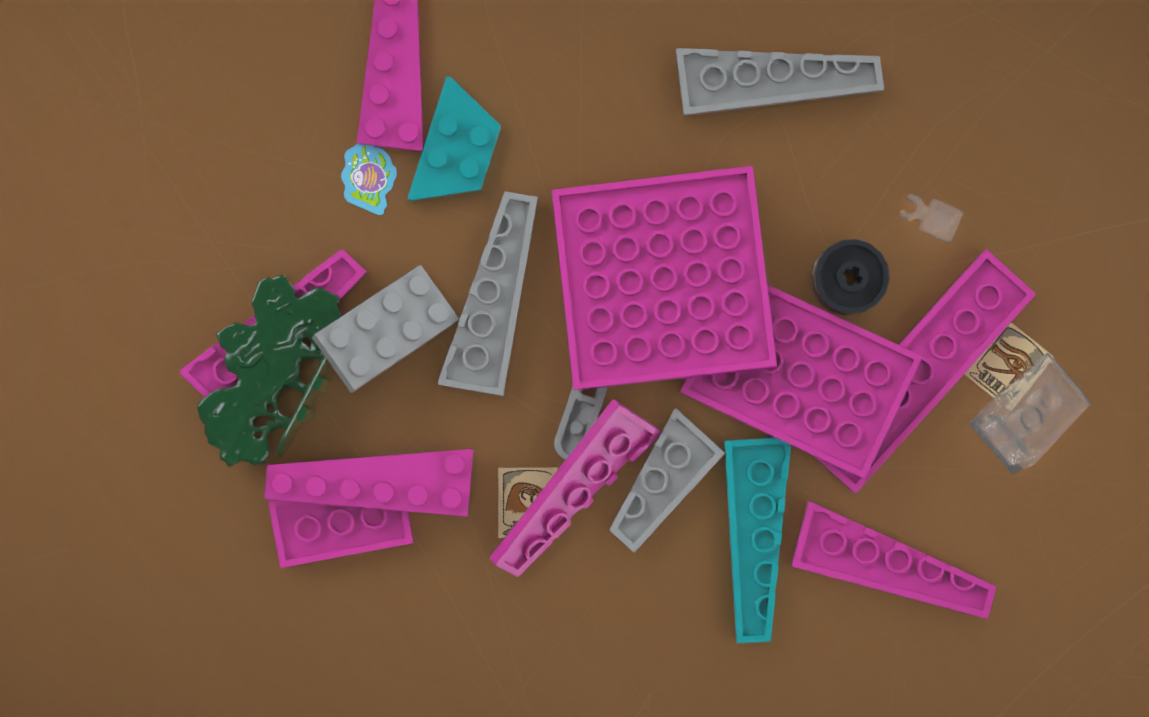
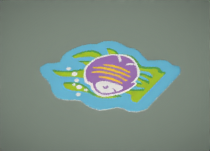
(368, 177)

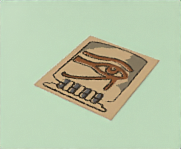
(1005, 360)

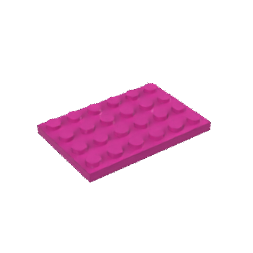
(829, 389)

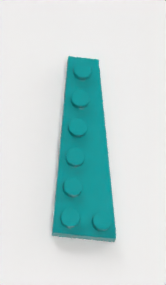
(756, 507)

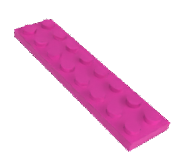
(950, 341)

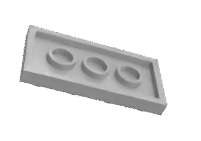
(385, 328)

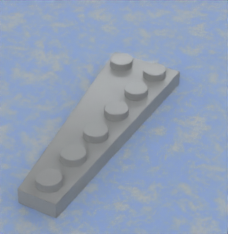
(748, 79)
(487, 325)

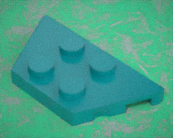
(455, 147)

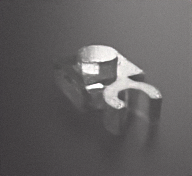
(936, 219)

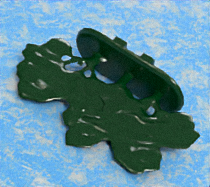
(266, 362)

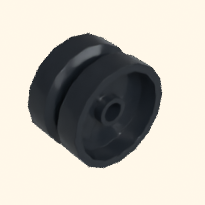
(869, 274)

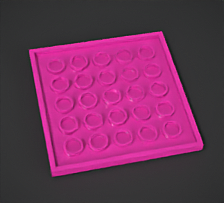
(663, 278)

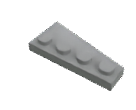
(669, 474)

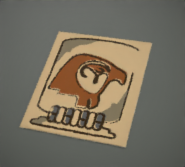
(517, 492)

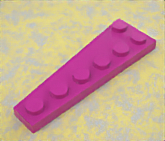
(392, 84)
(335, 275)
(603, 450)
(401, 482)
(865, 557)

